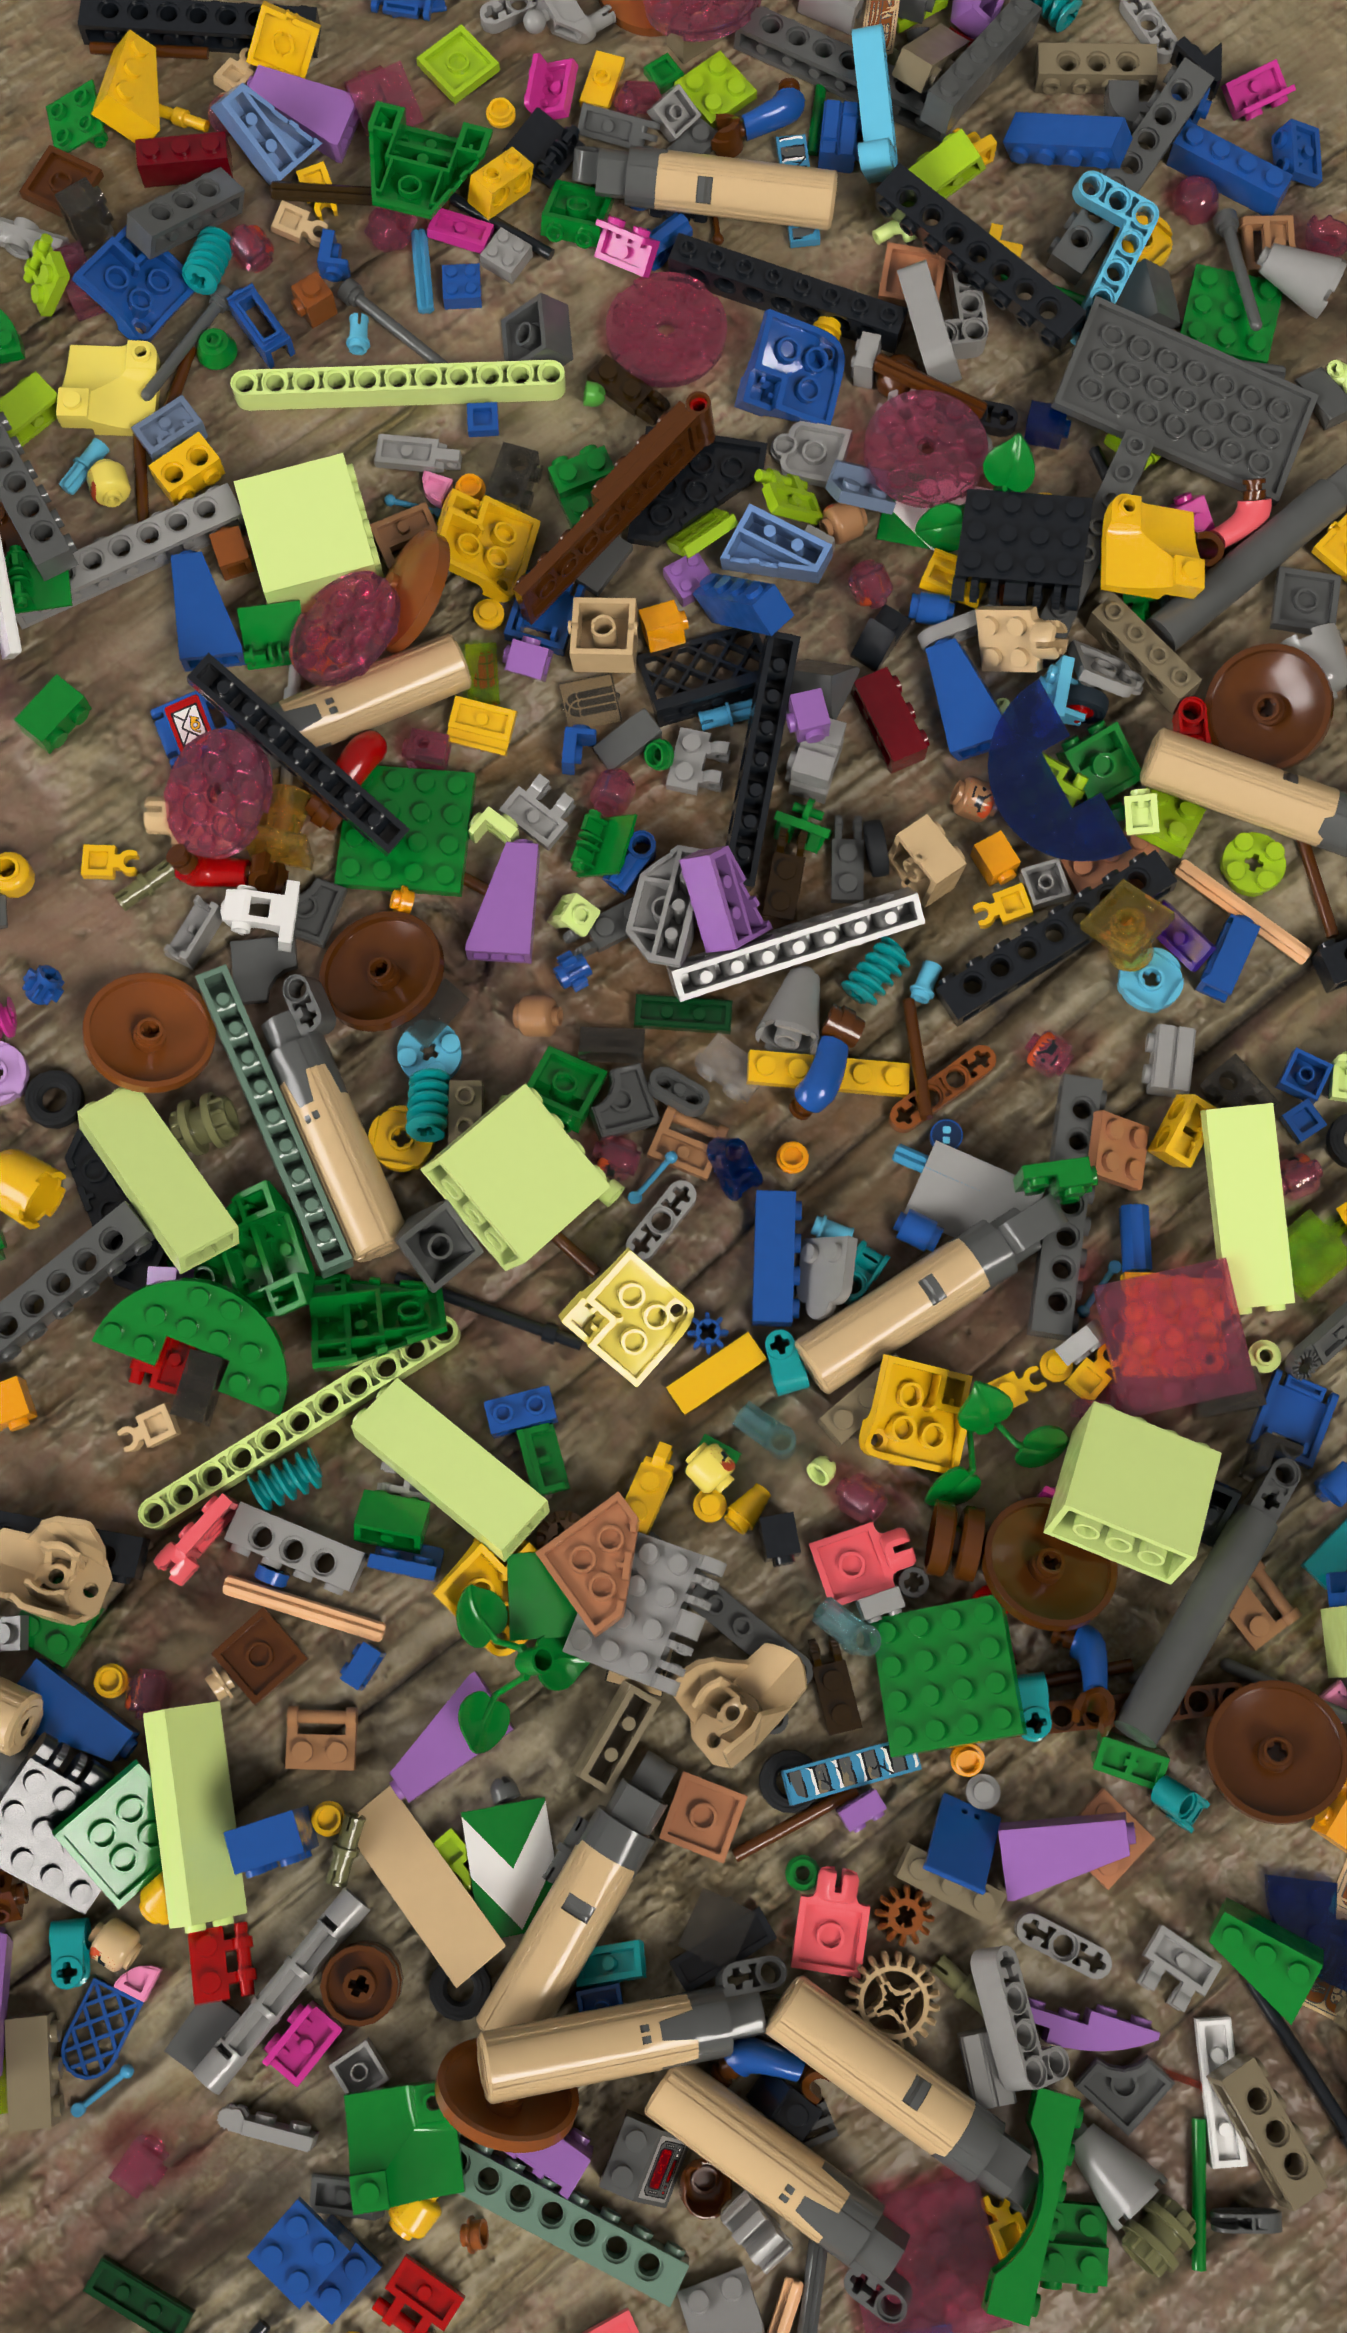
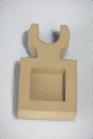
(234, 72)
(294, 223)
(154, 1428)

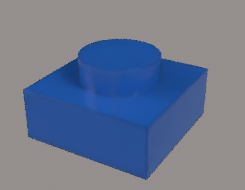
(482, 419)
(1302, 1121)

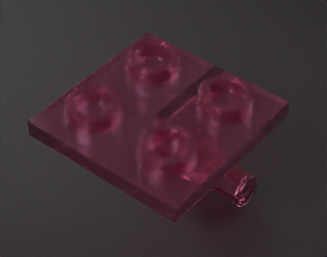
(383, 85)

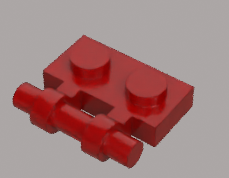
(167, 1371)
(210, 1968)
(424, 2293)

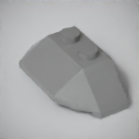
(662, 912)

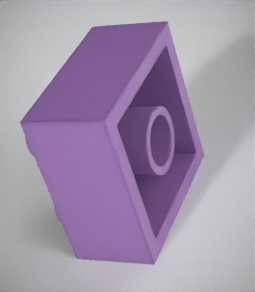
(684, 577)
(861, 1809)

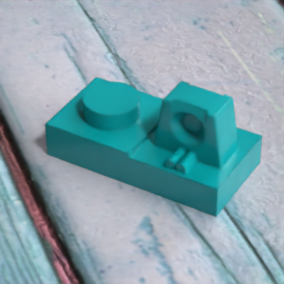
(614, 1964)

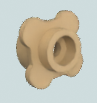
(220, 1684)

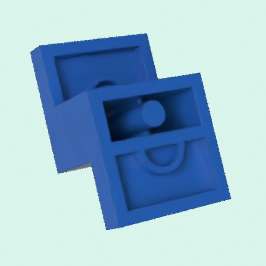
(315, 2260)

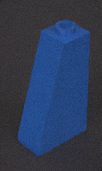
(201, 614)
(963, 700)
(78, 1716)

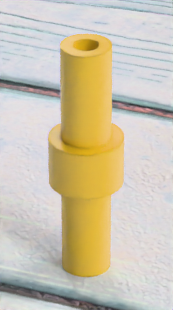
(182, 118)

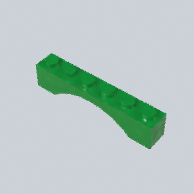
(1016, 2277)

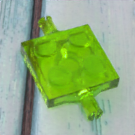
(1315, 1253)

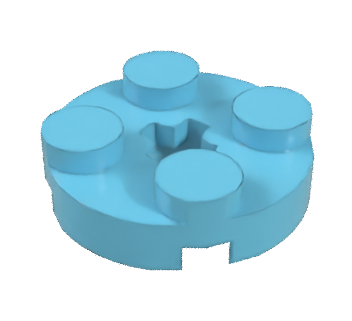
(1152, 997)
(446, 1045)

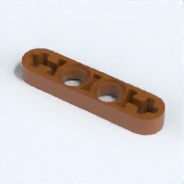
(942, 1088)

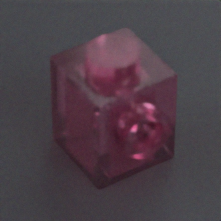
(427, 750)
(141, 2165)

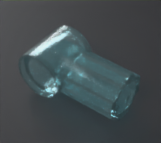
(763, 1429)
(845, 1628)

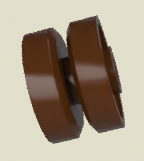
(959, 1541)
(344, 1996)

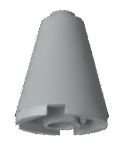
(1302, 275)
(793, 1015)
(1114, 2173)

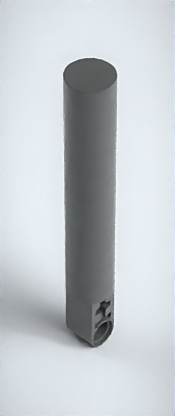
(1253, 560)
(1206, 1607)

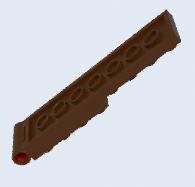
(618, 501)

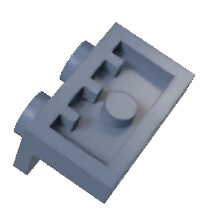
(168, 427)
(856, 486)

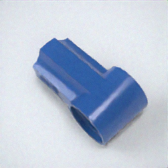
(667, 234)
(634, 863)
(1333, 1485)

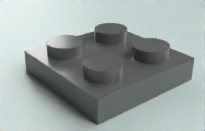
(1304, 600)

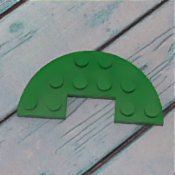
(207, 1319)

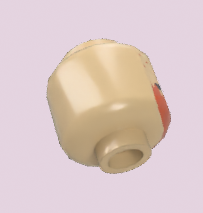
(114, 1944)

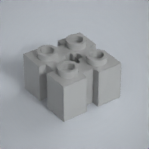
(813, 764)

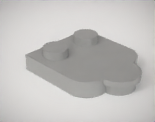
(811, 450)
(1104, 670)
(826, 1273)
(722, 2305)

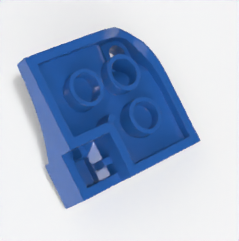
(133, 287)
(792, 371)

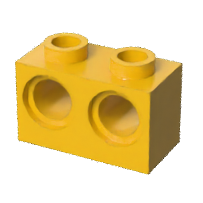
(500, 183)
(181, 463)
(1180, 1131)

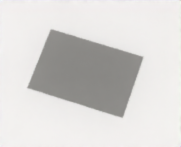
(960, 1205)

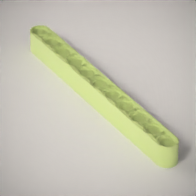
(387, 376)
(290, 1438)

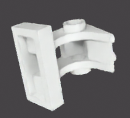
(281, 913)

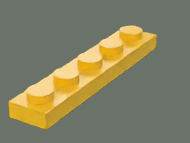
(860, 1075)

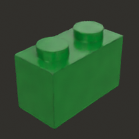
(53, 714)
(392, 1521)

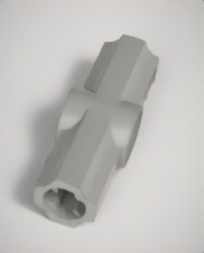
(21, 234)

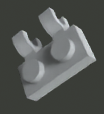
(689, 760)
(535, 818)
(1182, 1961)

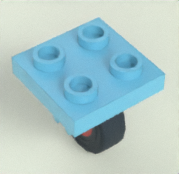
(1070, 698)

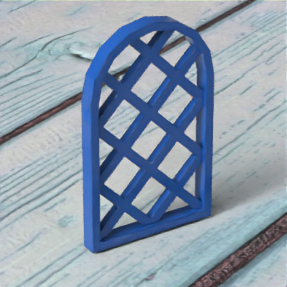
(89, 2022)

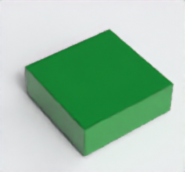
(663, 72)

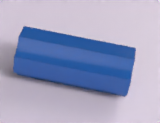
(1135, 1238)

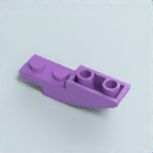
(1095, 2032)

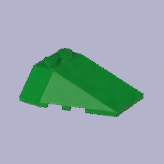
(416, 167)
(271, 1256)
(369, 1319)

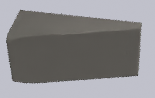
(1332, 400)
(628, 740)
(332, 2196)

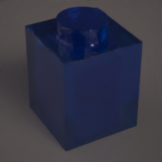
(1046, 426)

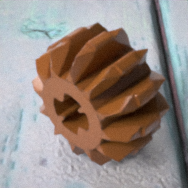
(915, 1918)

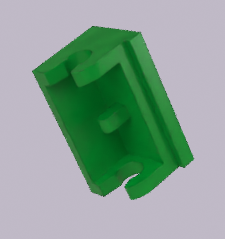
(543, 1459)
(1129, 1760)

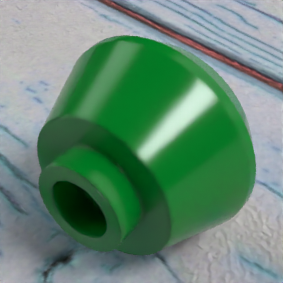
(216, 349)

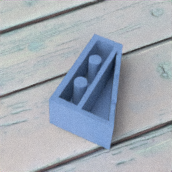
(263, 133)
(775, 549)

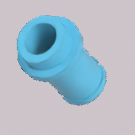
(358, 334)
(925, 982)
(826, 1228)

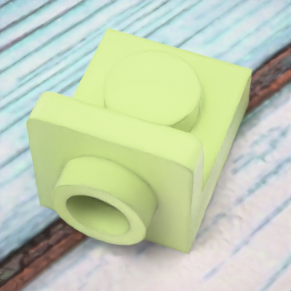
(1141, 812)
(574, 913)

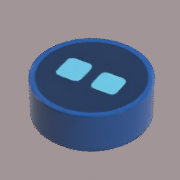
(946, 1132)
(271, 1575)

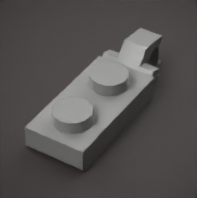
(415, 454)

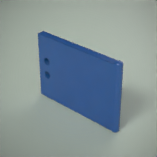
(961, 1844)

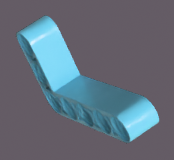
(879, 148)
(1129, 230)

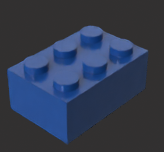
(278, 1838)

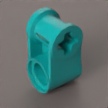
(867, 1269)
(786, 1368)
(1035, 1703)
(1178, 1802)
(70, 1949)

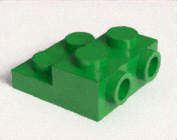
(573, 214)
(575, 478)
(1103, 758)
(567, 1086)
(1063, 1178)
(58, 1640)
(1079, 2248)

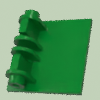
(72, 119)
(29, 588)
(267, 633)
(602, 844)

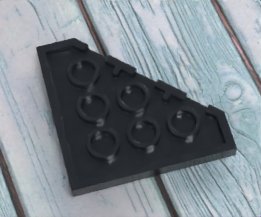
(703, 484)
(101, 1196)

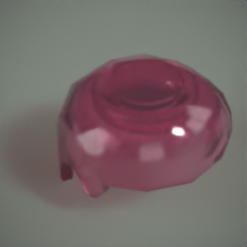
(1196, 199)
(1326, 236)

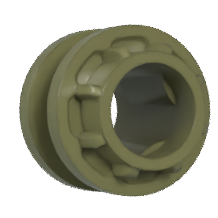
(211, 1121)
(1159, 2235)

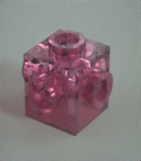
(390, 229)

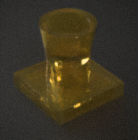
(283, 828)
(1128, 925)

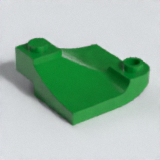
(400, 2148)

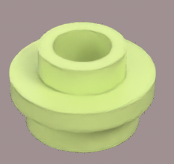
(1272, 1349)

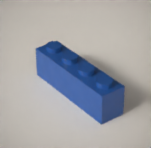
(1068, 140)
(1231, 168)
(743, 603)
(774, 1258)

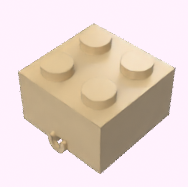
(604, 635)
(926, 860)

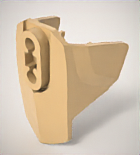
(54, 1550)
(739, 1700)

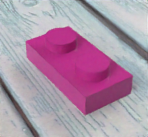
(460, 230)

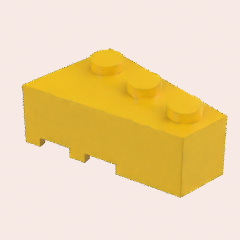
(130, 90)

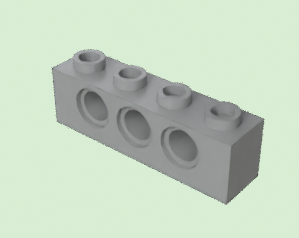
(250, 1521)

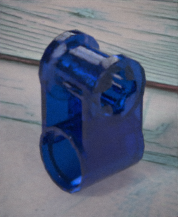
(738, 1170)

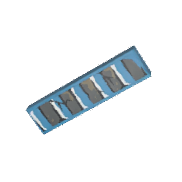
(794, 151)
(845, 1772)

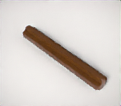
(920, 381)

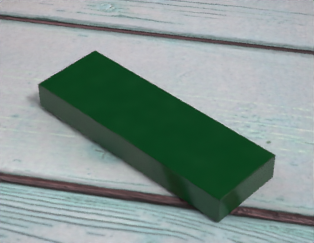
(689, 1015)
(137, 2298)

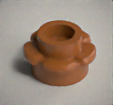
(474, 2234)

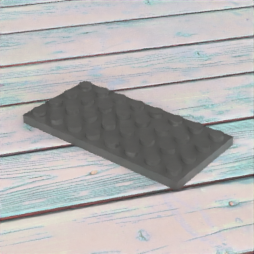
(1186, 396)

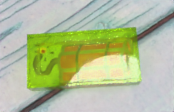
(484, 673)

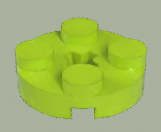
(1258, 846)

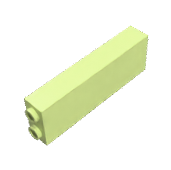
(158, 1178)
(1248, 1204)
(450, 1468)
(192, 1813)

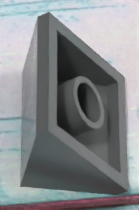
(1150, 294)
(833, 678)
(437, 1244)

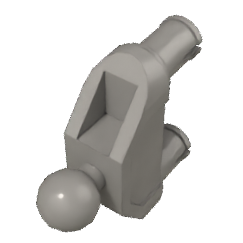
(567, 20)

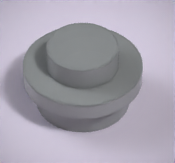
(982, 1791)

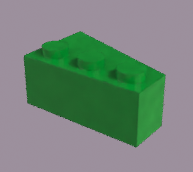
(1267, 1956)

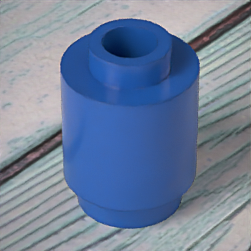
(930, 608)
(918, 1230)

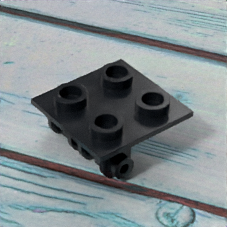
(546, 146)

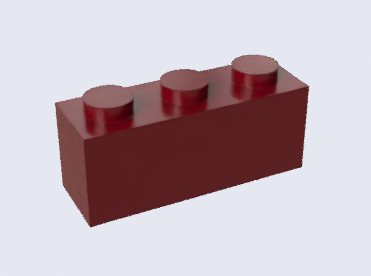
(181, 158)
(890, 719)

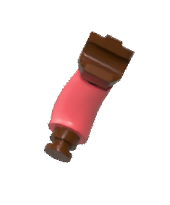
(1247, 518)

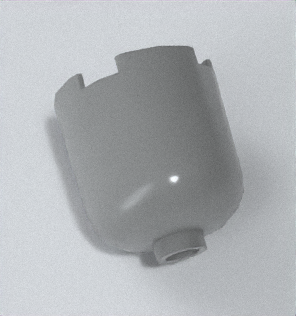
(1327, 650)

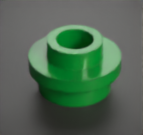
(659, 754)
(802, 1884)

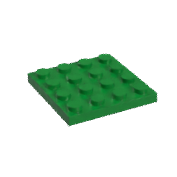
(432, 853)
(948, 1677)

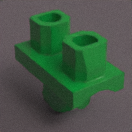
(816, 833)

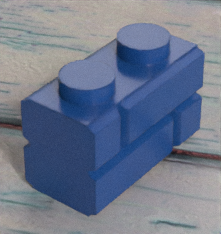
(839, 136)

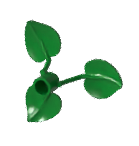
(1006, 467)
(979, 1414)
(480, 1618)

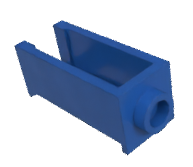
(245, 299)
(1228, 958)

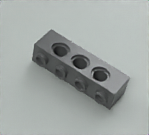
(184, 212)

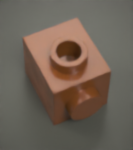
(313, 300)
(232, 552)

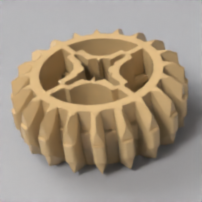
(906, 1991)

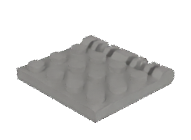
(653, 1615)

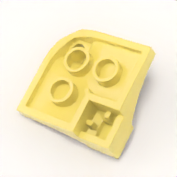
(106, 387)
(629, 1316)

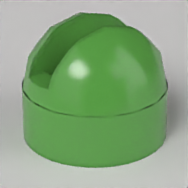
(593, 394)

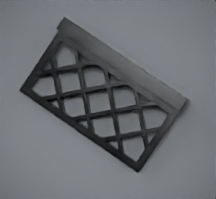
(713, 691)

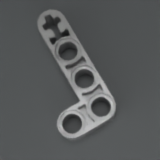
(928, 322)
(965, 322)
(1011, 2025)

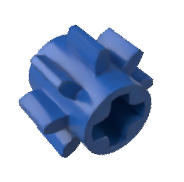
(572, 971)
(43, 985)
(707, 1323)

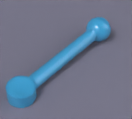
(390, 500)
(635, 1197)
(1113, 1268)
(79, 2108)

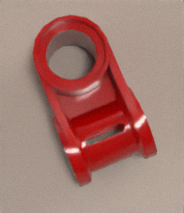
(1194, 728)

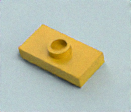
(602, 79)

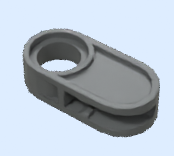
(1246, 2220)

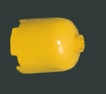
(28, 1187)

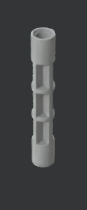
(295, 1974)

